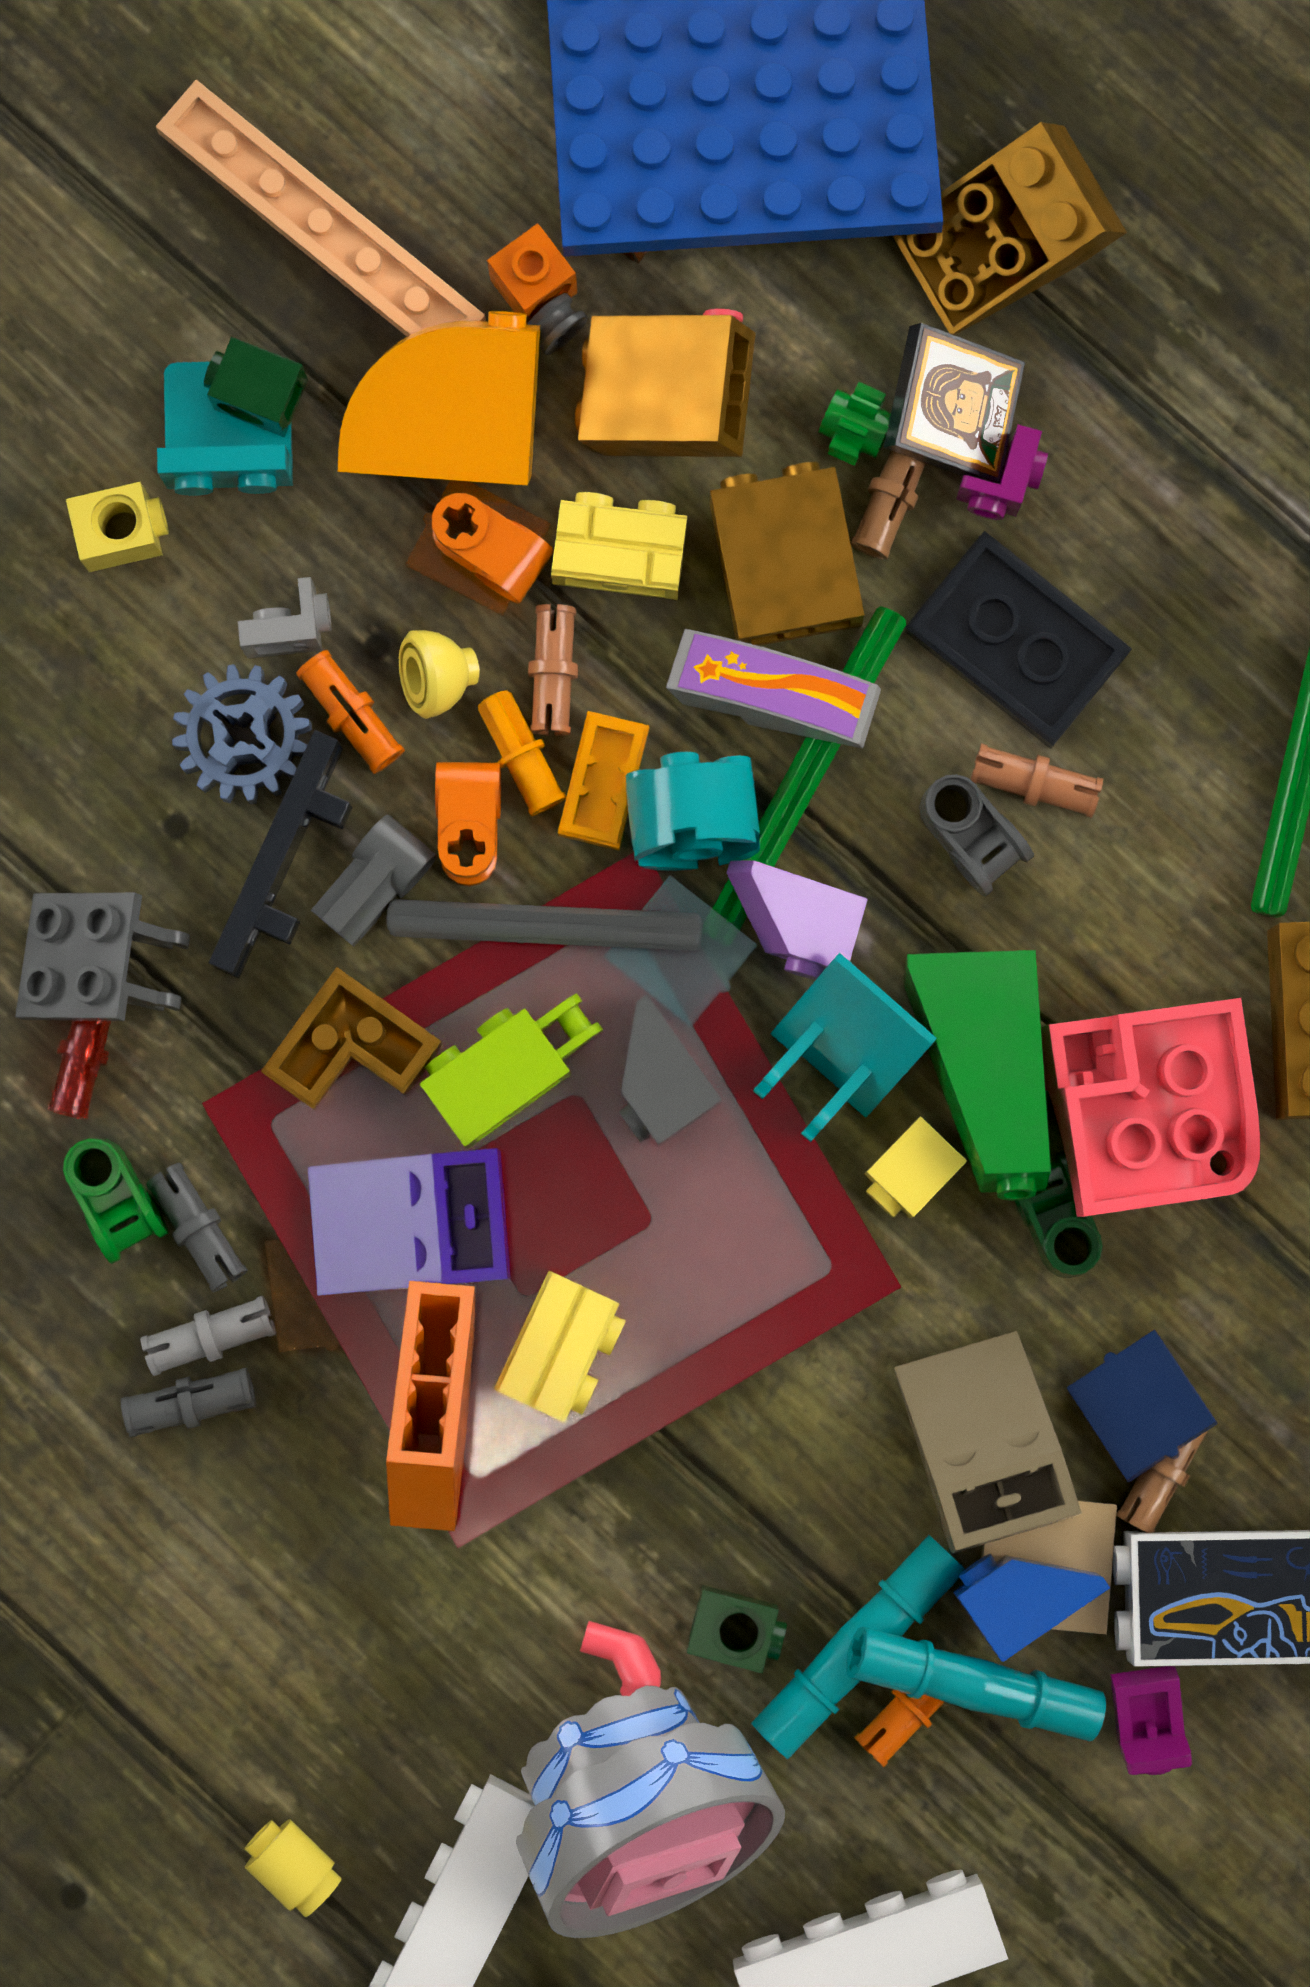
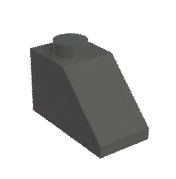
(661, 1080)

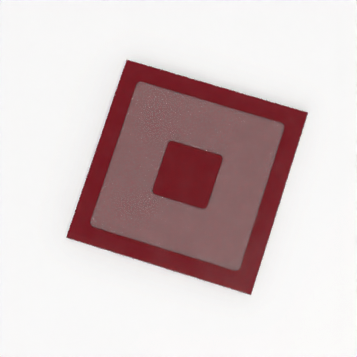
(712, 1244)

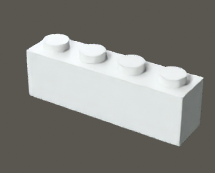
(470, 1895)
(890, 1945)

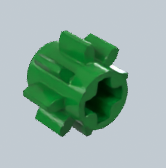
(856, 423)

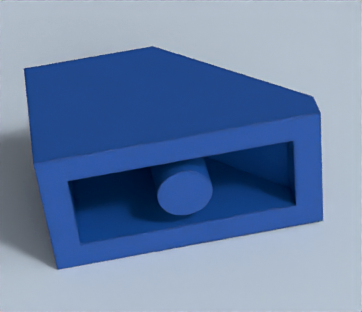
(1023, 1599)

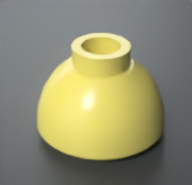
(435, 672)

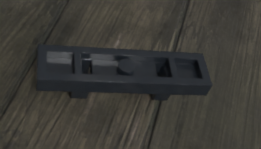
(254, 908)

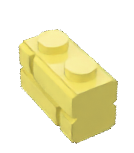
(619, 546)
(558, 1347)

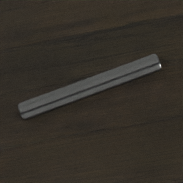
(545, 924)

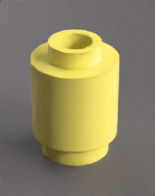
(291, 1867)

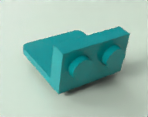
(212, 448)

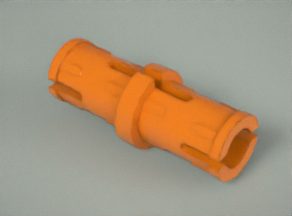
(325, 677)

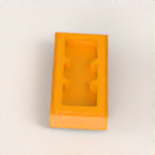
(597, 789)

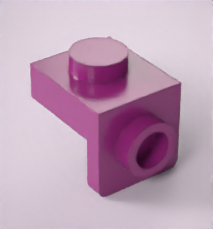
(1021, 470)
(1150, 1720)

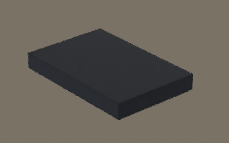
(1017, 639)

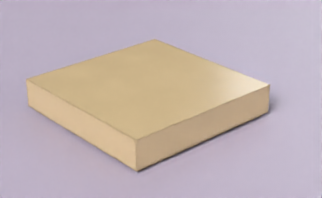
(1075, 1543)

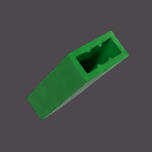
(988, 1060)

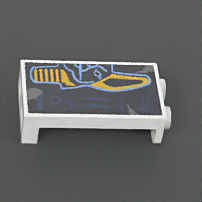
(1214, 1597)

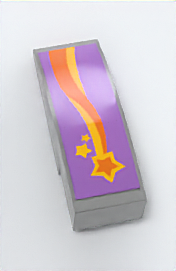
(772, 689)

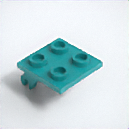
(849, 1036)

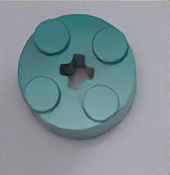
(692, 812)

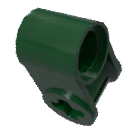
(1056, 1212)

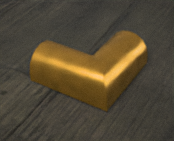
(348, 1024)

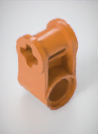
(500, 550)
(468, 810)

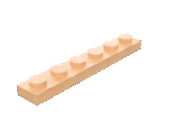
(310, 214)

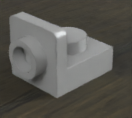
(279, 633)

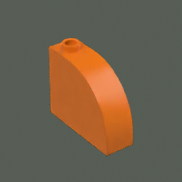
(431, 1406)

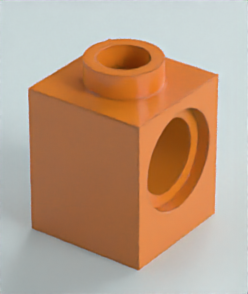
(531, 272)

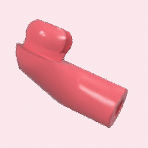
(627, 1651)

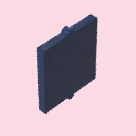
(1142, 1405)

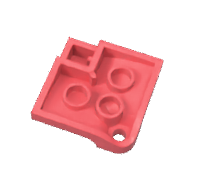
(1151, 1103)

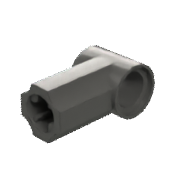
(383, 867)

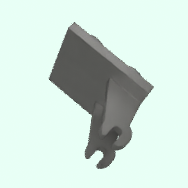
(81, 958)

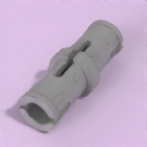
(208, 1335)

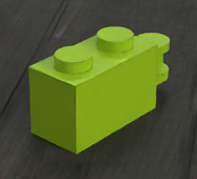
(504, 1069)

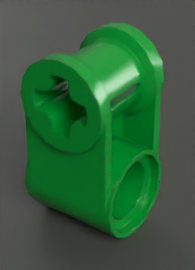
(113, 1201)

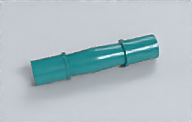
(975, 1684)
(817, 1690)

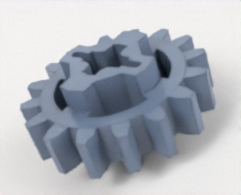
(259, 709)

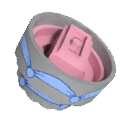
(640, 1812)

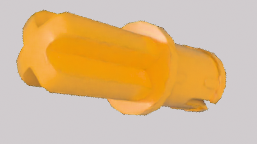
(520, 752)

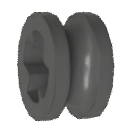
(558, 323)

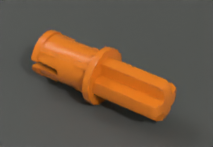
(896, 1725)

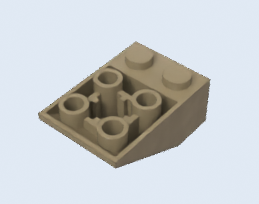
(986, 1442)

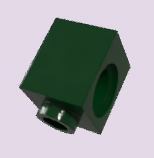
(255, 386)
(713, 1608)

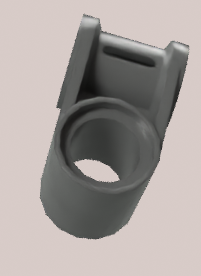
(974, 835)

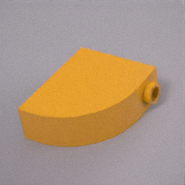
(448, 404)

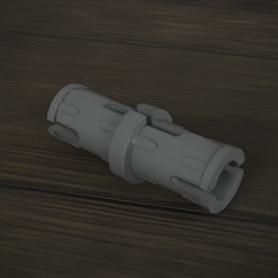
(196, 1227)
(188, 1402)

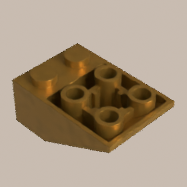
(1012, 228)

